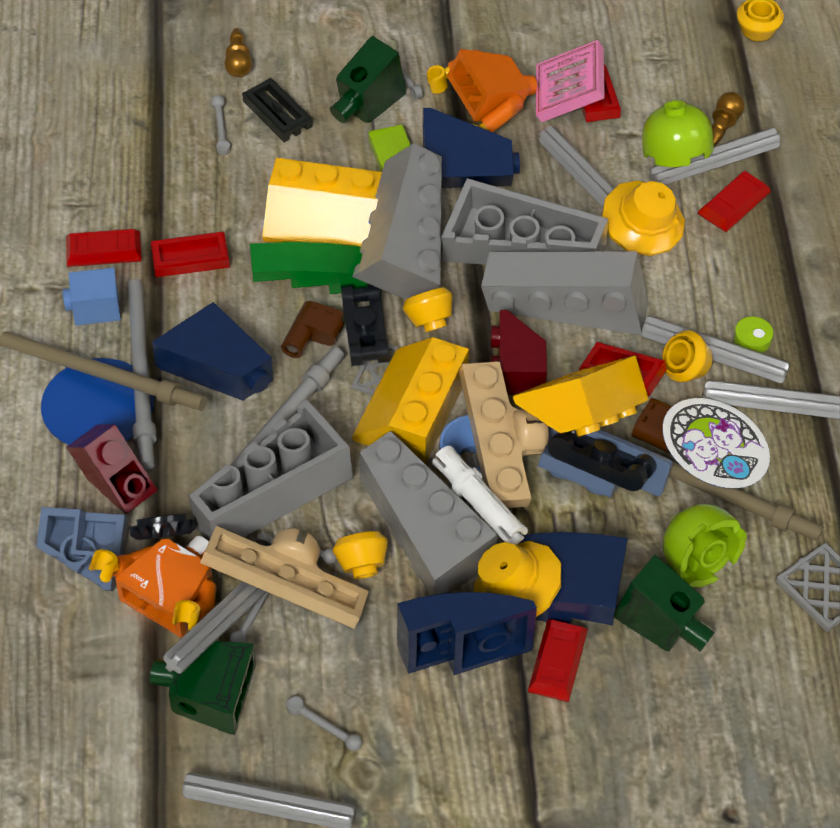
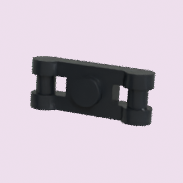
(364, 325)
(602, 459)

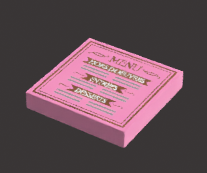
(570, 81)

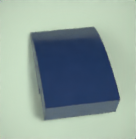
(588, 575)
(463, 630)

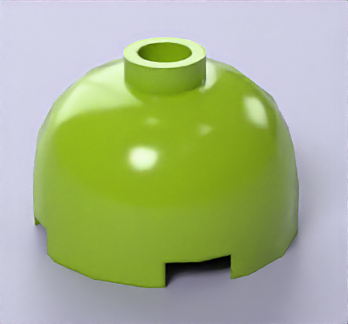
(677, 134)
(702, 542)

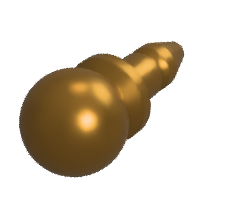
(238, 59)
(728, 109)

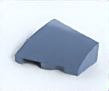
(76, 535)

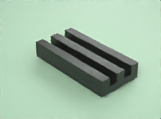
(271, 112)

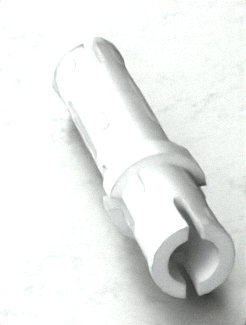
(469, 484)

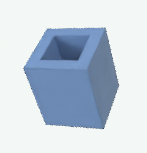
(92, 296)

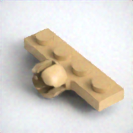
(500, 432)
(287, 571)

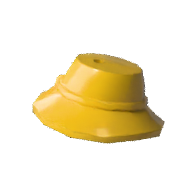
(643, 217)
(530, 572)

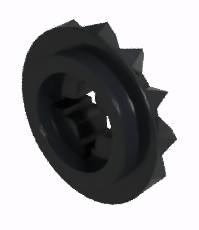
(162, 526)

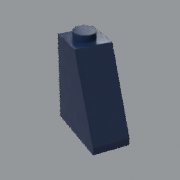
(468, 151)
(214, 354)

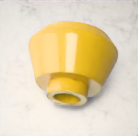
(759, 19)
(429, 308)
(687, 357)
(361, 553)

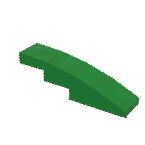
(306, 264)

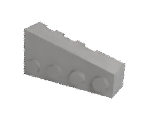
(508, 221)
(406, 226)
(569, 287)
(275, 476)
(425, 515)

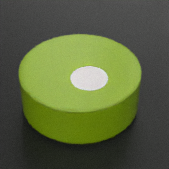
(753, 334)

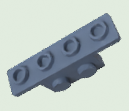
(596, 485)

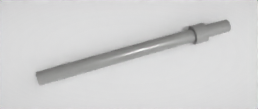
(313, 380)
(144, 429)

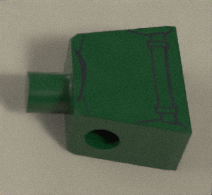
(369, 83)
(663, 608)
(212, 686)

